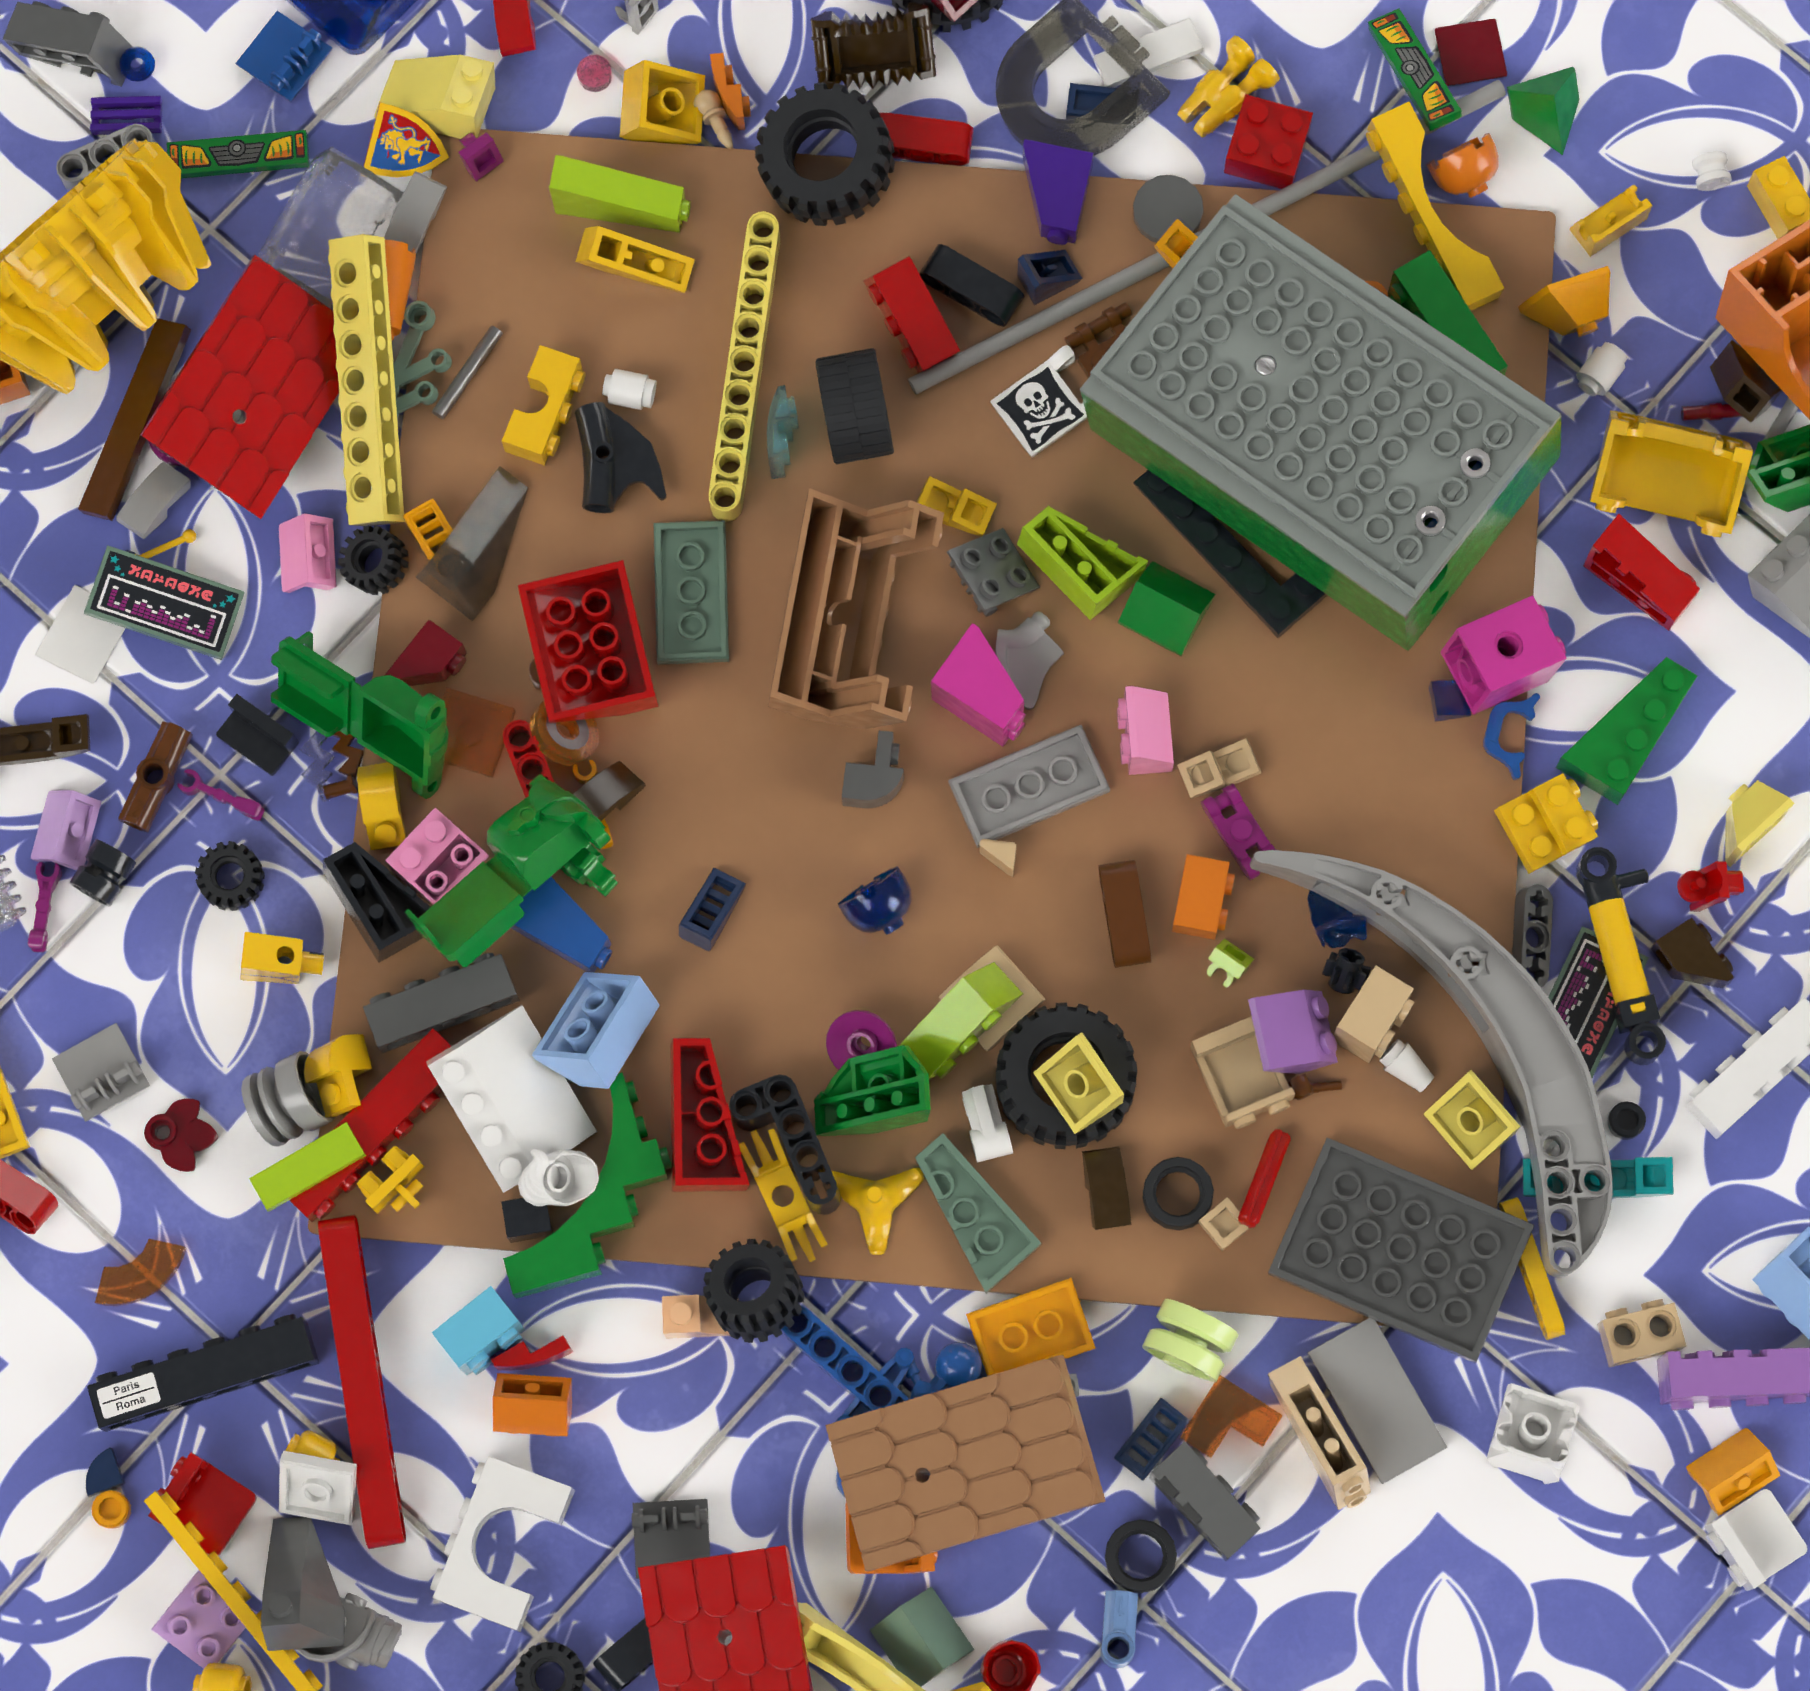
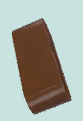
(1124, 913)

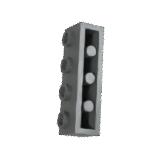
(440, 1003)

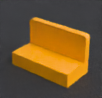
(1733, 1470)

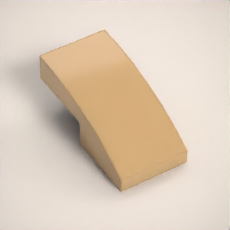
(1219, 768)

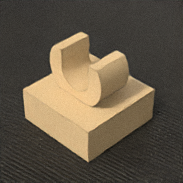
(1223, 1224)

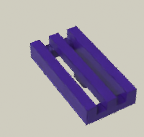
(124, 103)

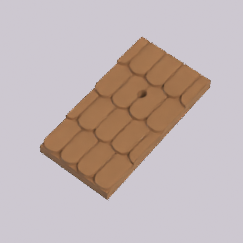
(965, 1463)

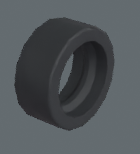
(1167, 1167)
(1168, 1549)

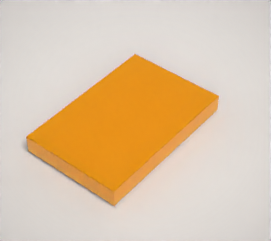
(1031, 1328)

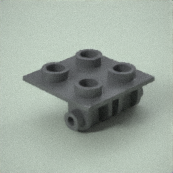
(992, 570)
(670, 1531)

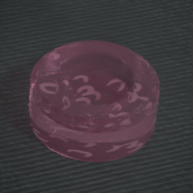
(594, 73)

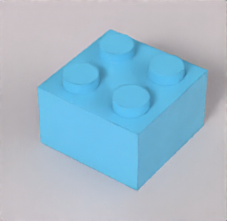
(479, 1332)

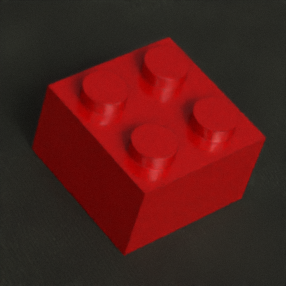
(1268, 142)

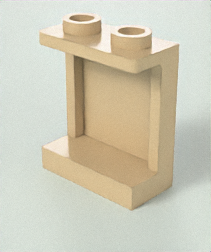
(1236, 1075)

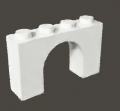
(497, 1490)

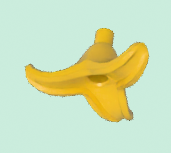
(877, 1201)

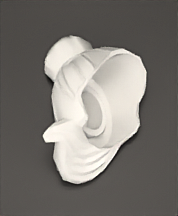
(558, 1178)

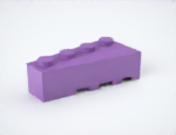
(1734, 1377)

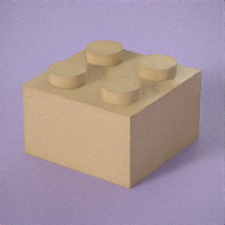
(1372, 1014)

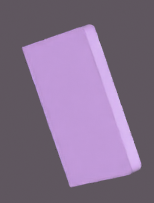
(66, 828)

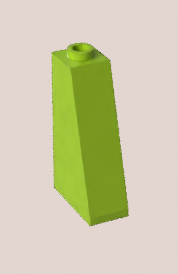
(616, 196)

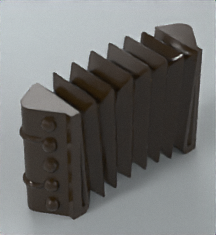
(874, 48)

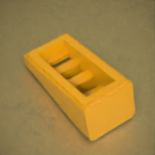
(421, 514)

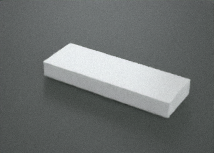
(1164, 46)

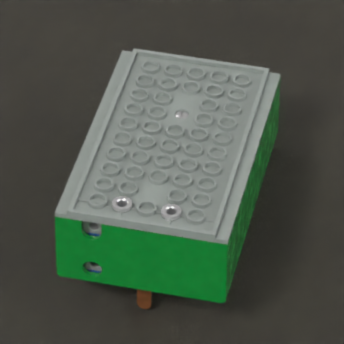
(1322, 421)

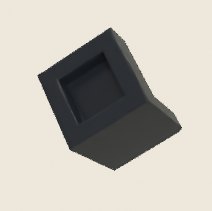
(525, 1220)

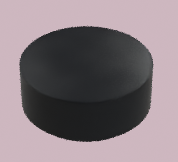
(1626, 1120)

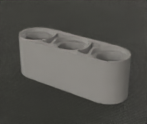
(90, 155)

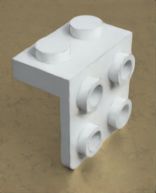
(1755, 1539)

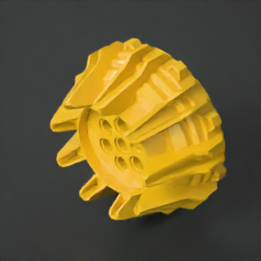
(92, 259)

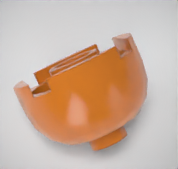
(1466, 167)

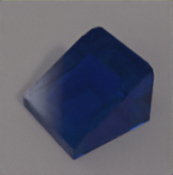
(1447, 700)

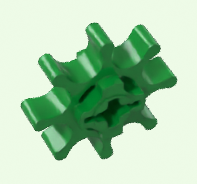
(588, 869)

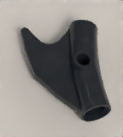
(628, 460)

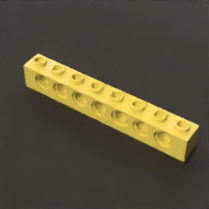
(366, 356)

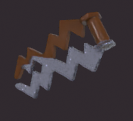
(318, 776)

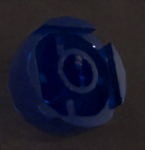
(879, 903)

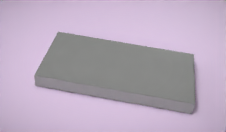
(1029, 785)
(1377, 1400)

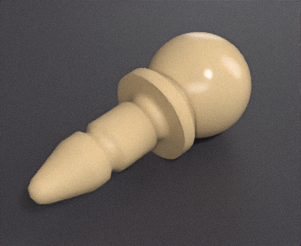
(710, 106)

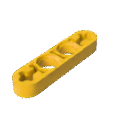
(1536, 1279)

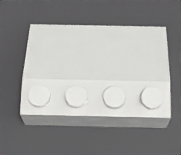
(509, 1097)

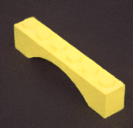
(846, 1657)

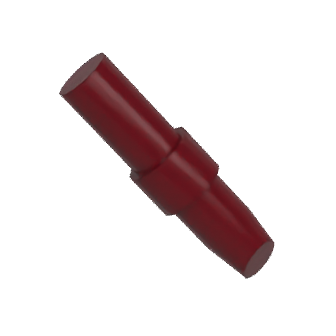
(1712, 412)

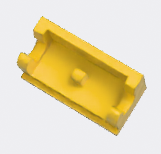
(1611, 221)

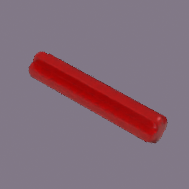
(1264, 1178)

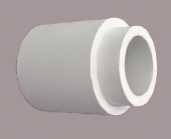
(1601, 369)
(629, 389)

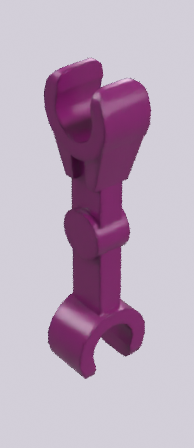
(244, 805)
(38, 935)

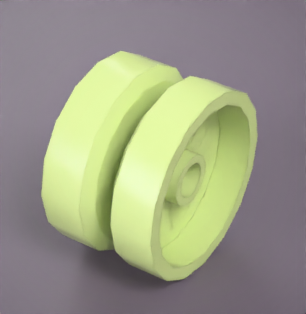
(1190, 1343)

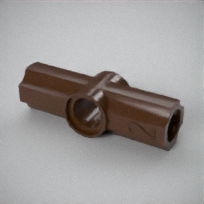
(163, 755)

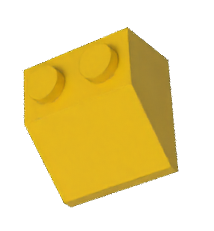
(661, 104)

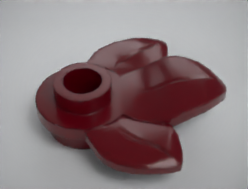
(186, 1134)

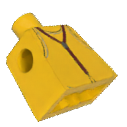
(262, 955)

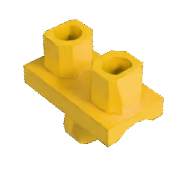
(381, 1193)

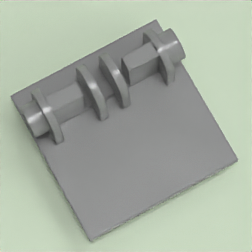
(100, 1072)

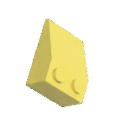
(443, 92)

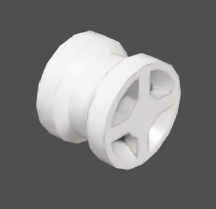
(1711, 171)

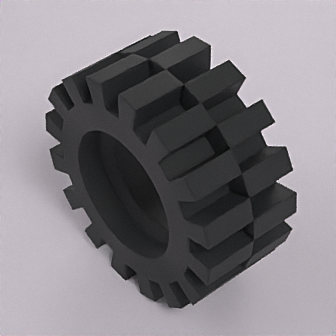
(358, 552)
(214, 861)
(549, 1652)

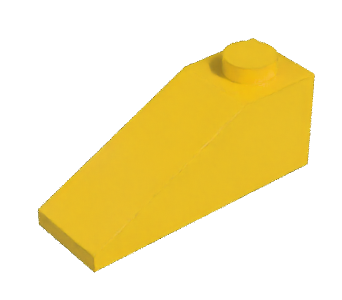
(634, 259)

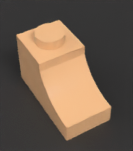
(689, 1317)

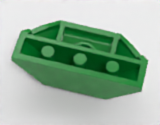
(1783, 469)
(874, 1094)

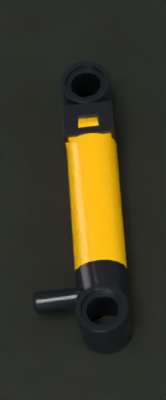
(1634, 1006)

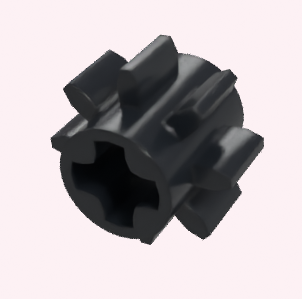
(1346, 970)

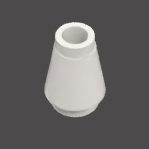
(1406, 1065)

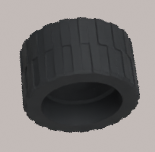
(854, 406)

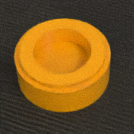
(111, 1509)

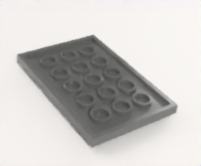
(1401, 1250)

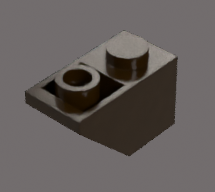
(1743, 382)
(1690, 956)

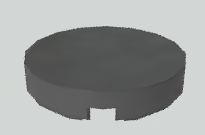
(1162, 202)

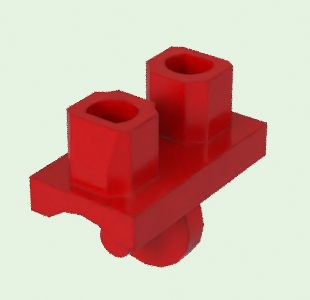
(1709, 885)

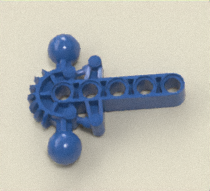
(953, 1366)

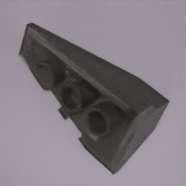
(474, 551)

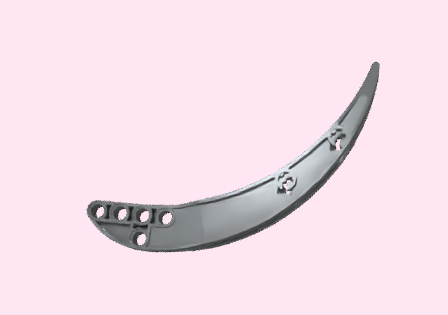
(1515, 1022)

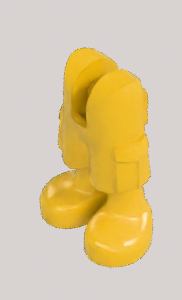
(1218, 94)

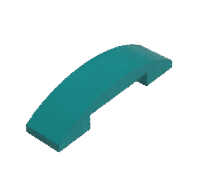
(1629, 1178)

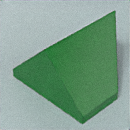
(1546, 106)

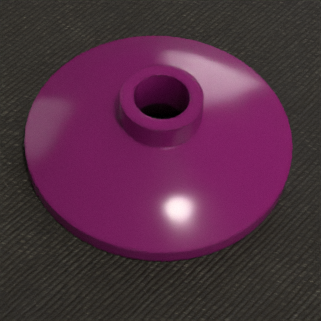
(845, 1035)

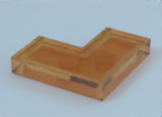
(1227, 1408)

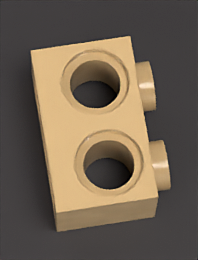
(1643, 1342)

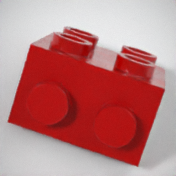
(208, 1500)

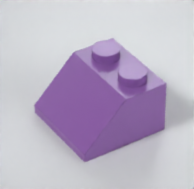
(1293, 1031)

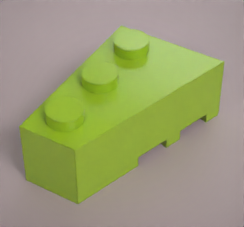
(1078, 561)
(961, 1018)

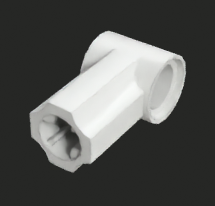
(987, 1132)

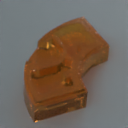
(141, 1276)

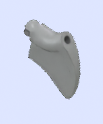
(1027, 655)

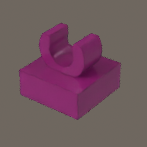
(479, 155)

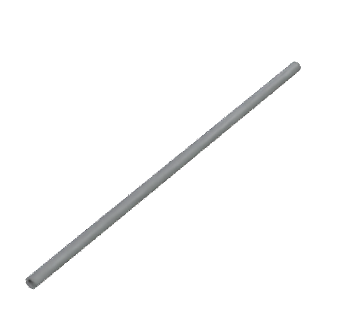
(1157, 263)

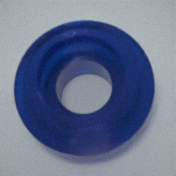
(144, 70)

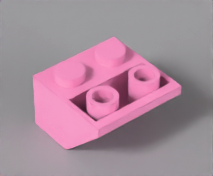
(1147, 731)
(435, 857)

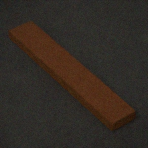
(139, 404)

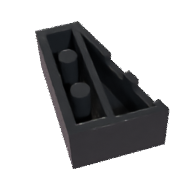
(374, 900)

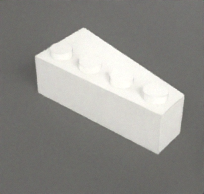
(1755, 1072)

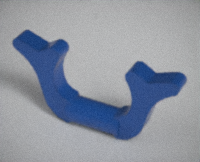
(1490, 741)

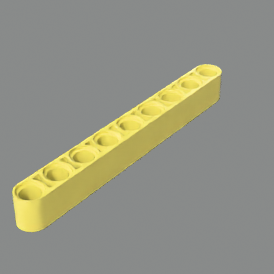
(744, 349)

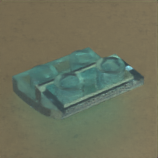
(780, 423)

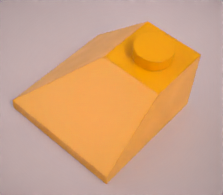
(1572, 303)

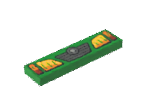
(1414, 69)
(240, 154)

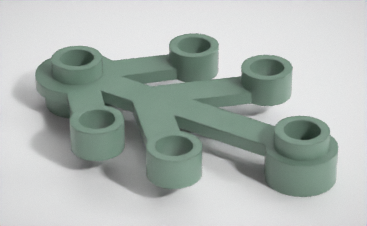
(406, 373)

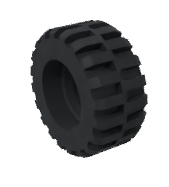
(806, 115)
(1047, 1029)

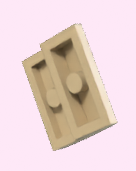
(1023, 1006)

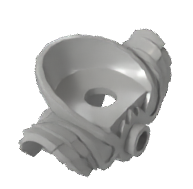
(367, 1638)

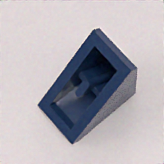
(1047, 274)

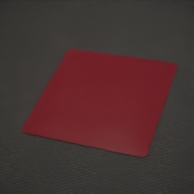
(1470, 52)

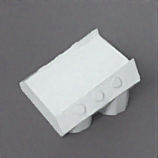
(1533, 1434)

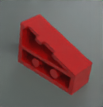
(911, 315)
(1641, 573)

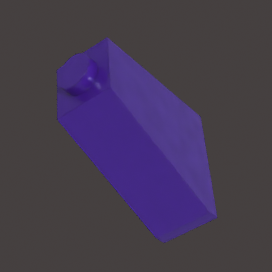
(1058, 188)

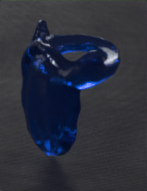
(1334, 923)

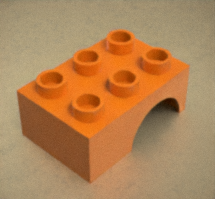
(1769, 312)

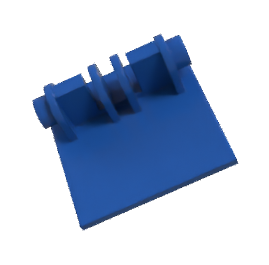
(284, 55)

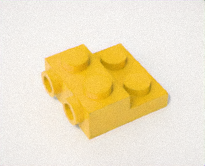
(1547, 822)

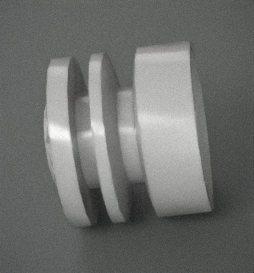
(282, 1102)

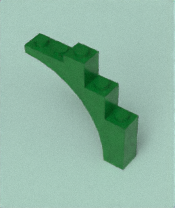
(570, 1251)

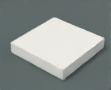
(317, 1488)

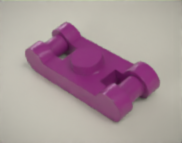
(1238, 831)

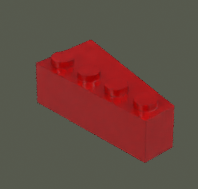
(701, 1124)

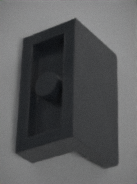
(256, 736)

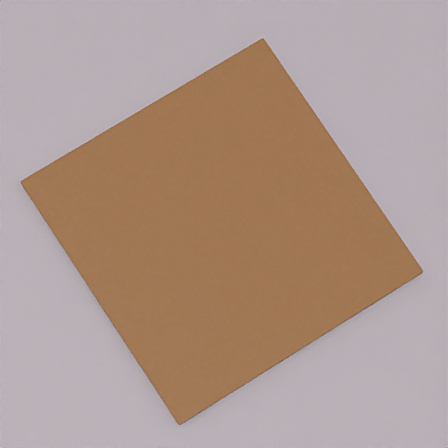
(758, 792)

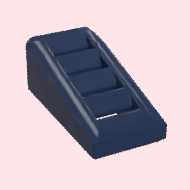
(708, 931)
(1173, 1415)

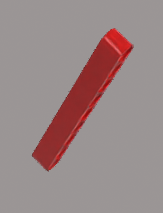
(362, 1382)

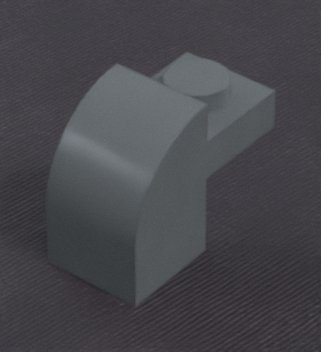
(874, 784)

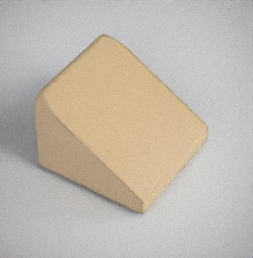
(1000, 854)

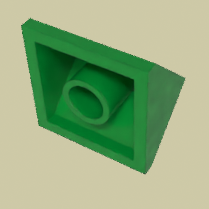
(1166, 608)

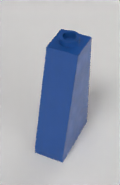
(563, 927)

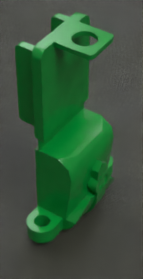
(381, 714)
(528, 849)

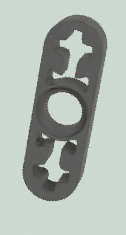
(1542, 927)

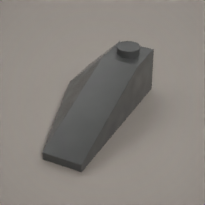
(299, 1590)

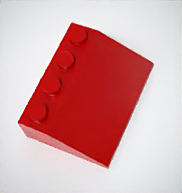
(588, 644)

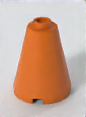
(400, 270)

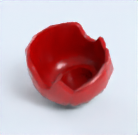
(1010, 1666)

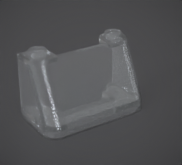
(328, 203)

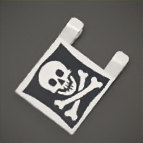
(1041, 404)

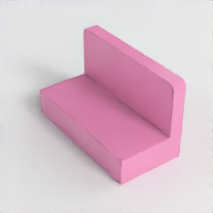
(307, 553)

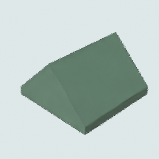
(922, 1638)

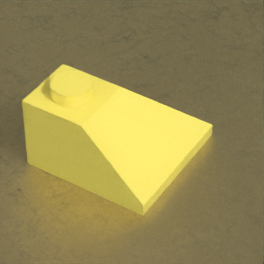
(1751, 817)

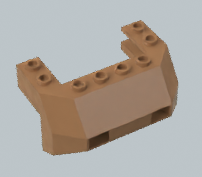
(841, 608)

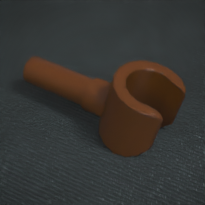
(1303, 1088)

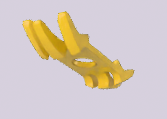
(778, 1174)

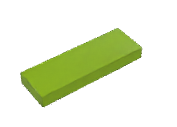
(307, 1167)

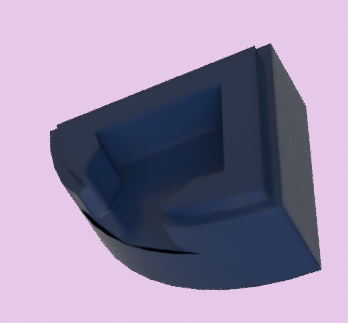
(103, 1473)

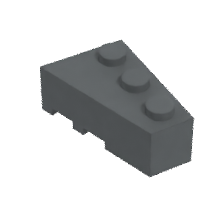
(67, 37)
(1205, 1500)

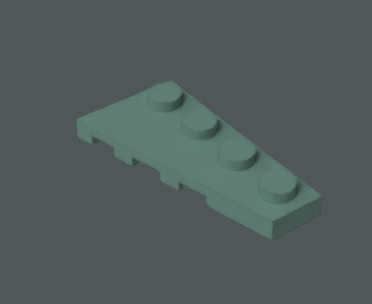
(979, 1218)

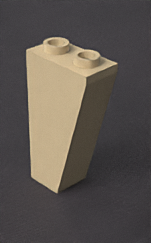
(1321, 1434)

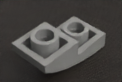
(415, 211)
(152, 498)

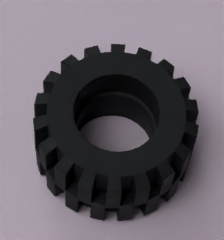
(742, 1267)

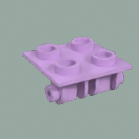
(199, 1622)

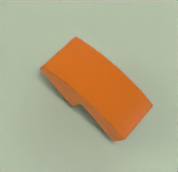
(731, 96)

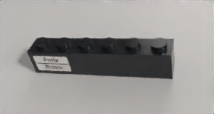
(202, 1373)

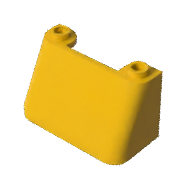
(1671, 471)

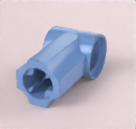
(1119, 1624)

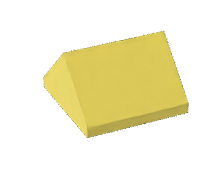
(1079, 1084)
(1472, 1120)

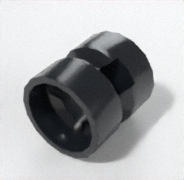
(103, 872)

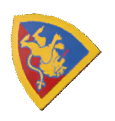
(402, 144)

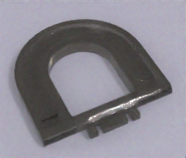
(1041, 47)

